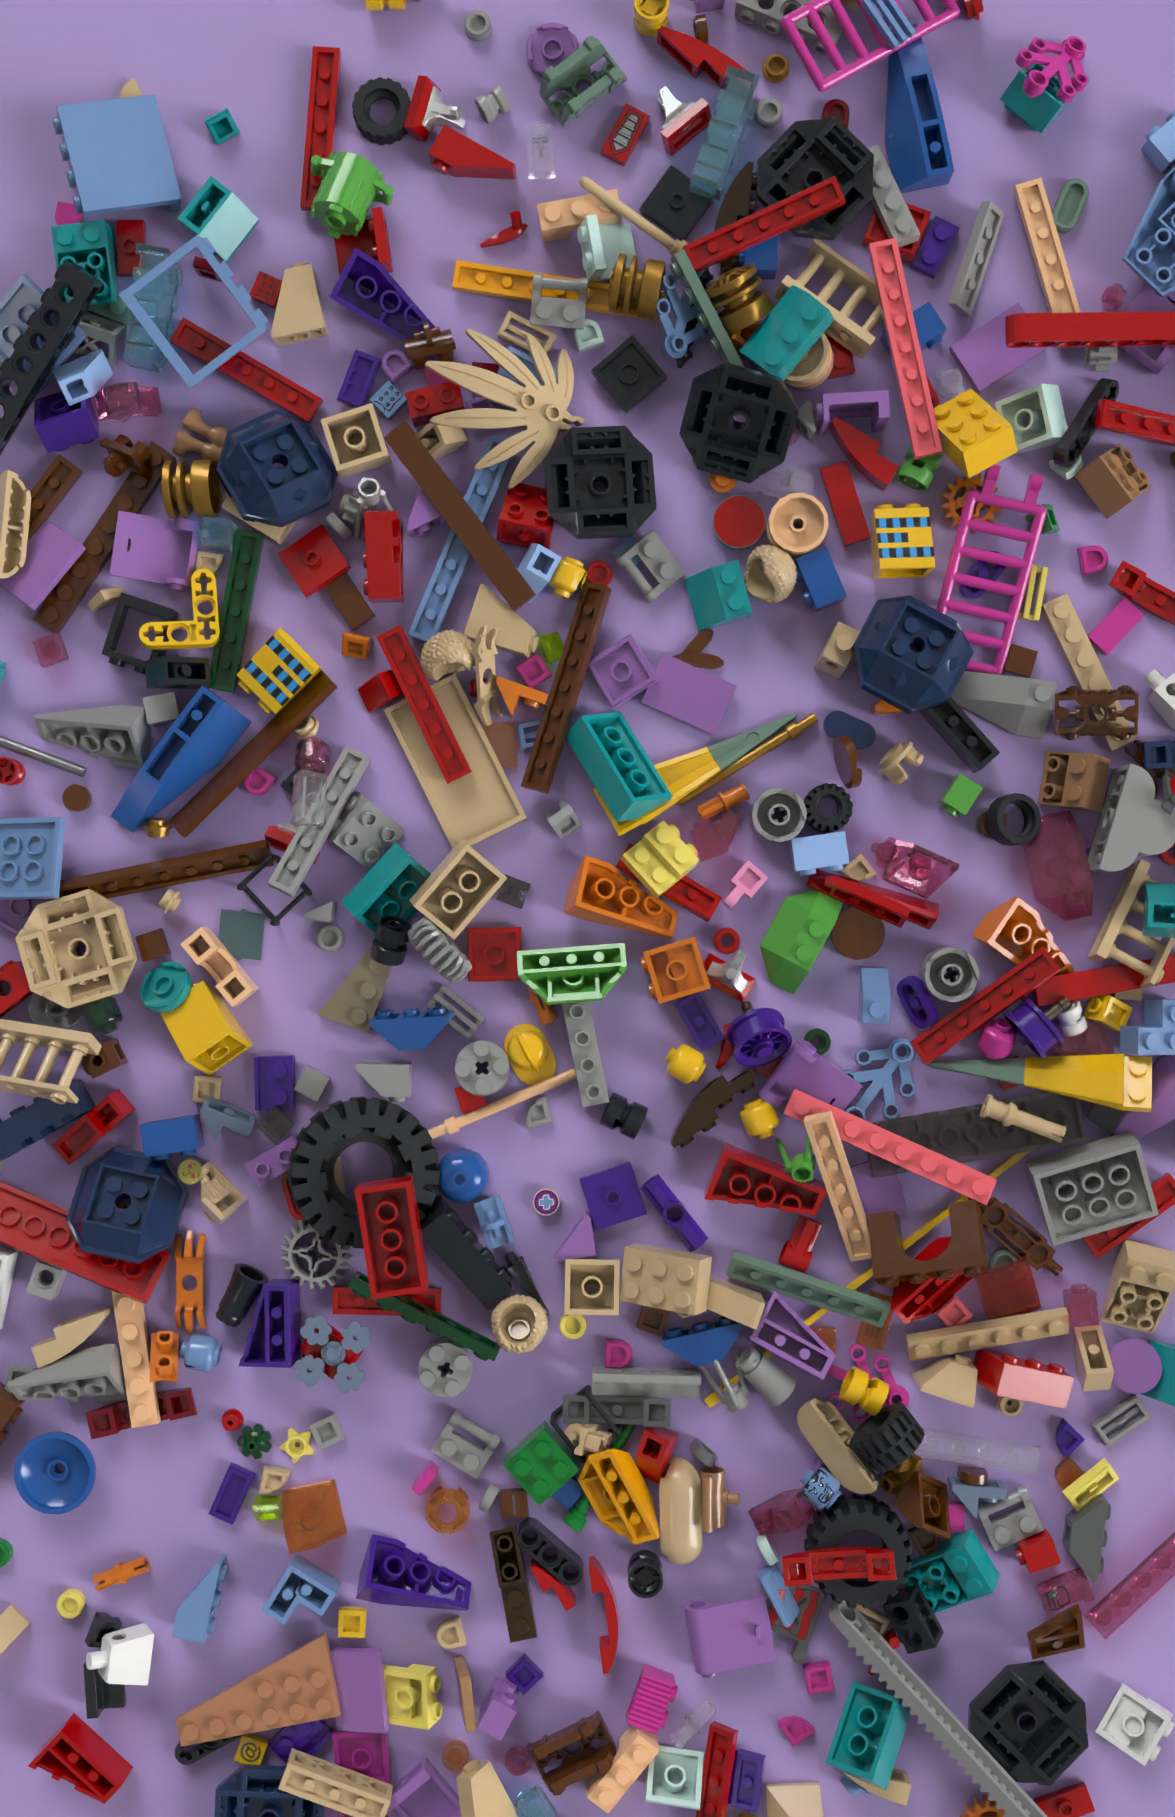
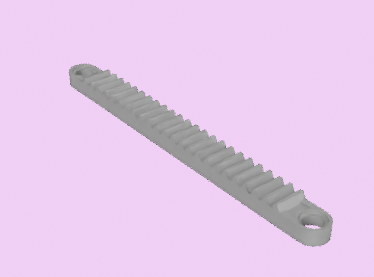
(933, 1713)

